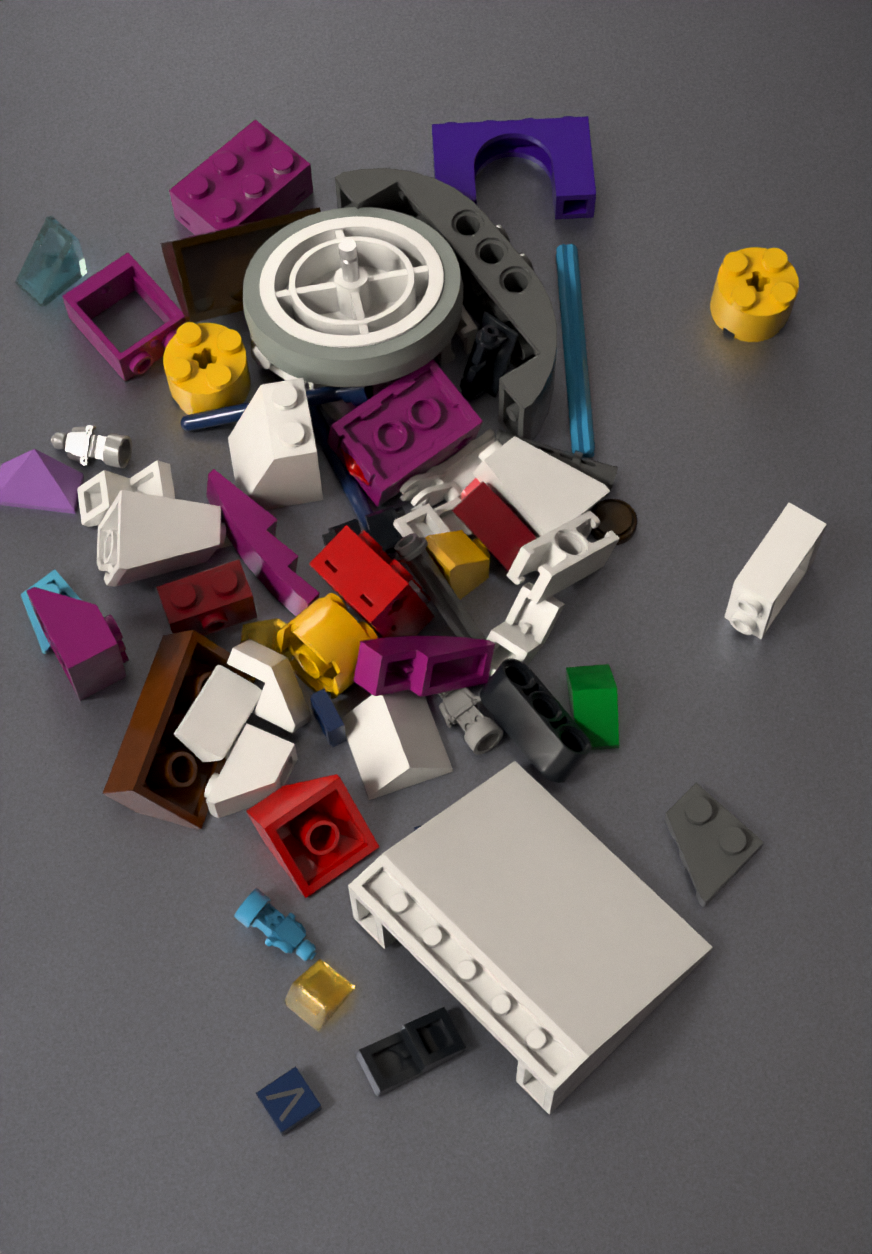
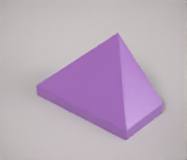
(39, 483)

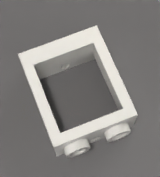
(774, 571)

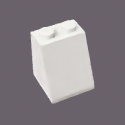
(276, 447)

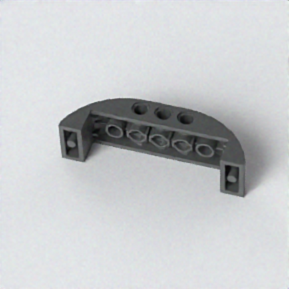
(492, 276)

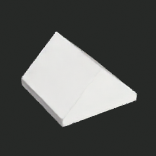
(395, 742)

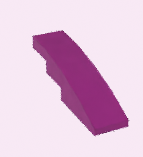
(253, 536)

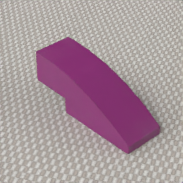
(422, 664)

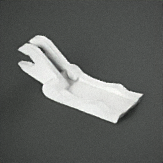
(448, 478)

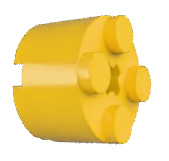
(754, 293)
(206, 367)
(325, 644)

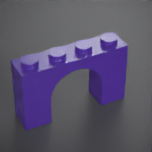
(554, 144)

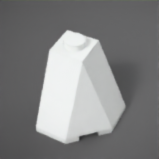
(155, 536)

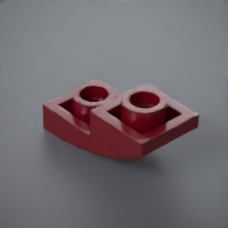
(493, 524)

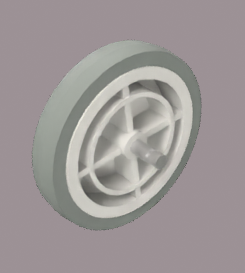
(353, 296)

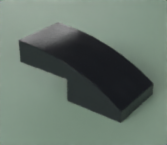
(410, 1052)

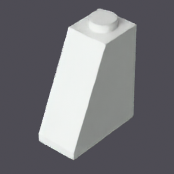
(537, 485)

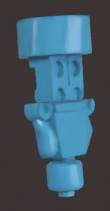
(281, 931)

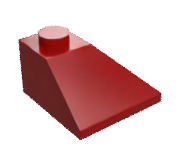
(313, 831)

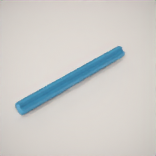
(575, 350)

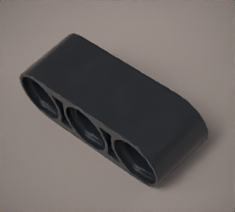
(535, 720)

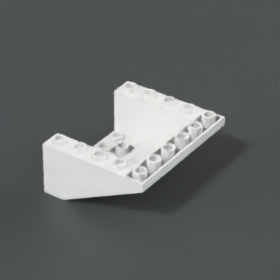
(530, 928)

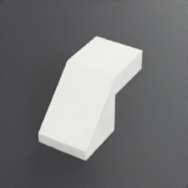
(100, 491)
(524, 628)
(281, 696)

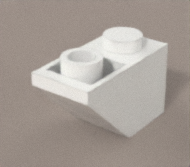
(253, 770)

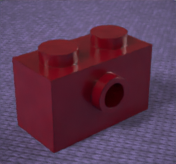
(208, 600)

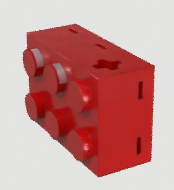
(373, 584)

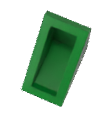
(594, 704)

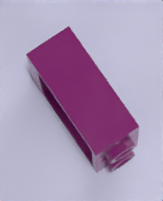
(108, 288)

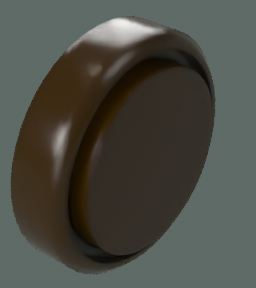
(615, 516)

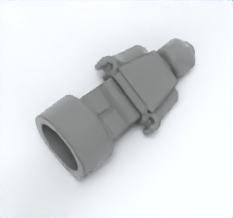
(84, 444)
(461, 708)

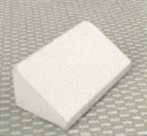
(218, 714)

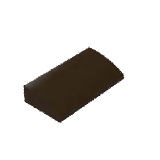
(212, 265)

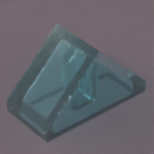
(52, 263)

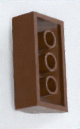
(153, 767)

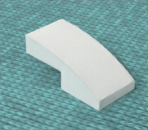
(431, 521)

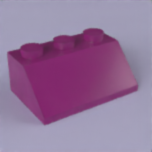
(82, 640)

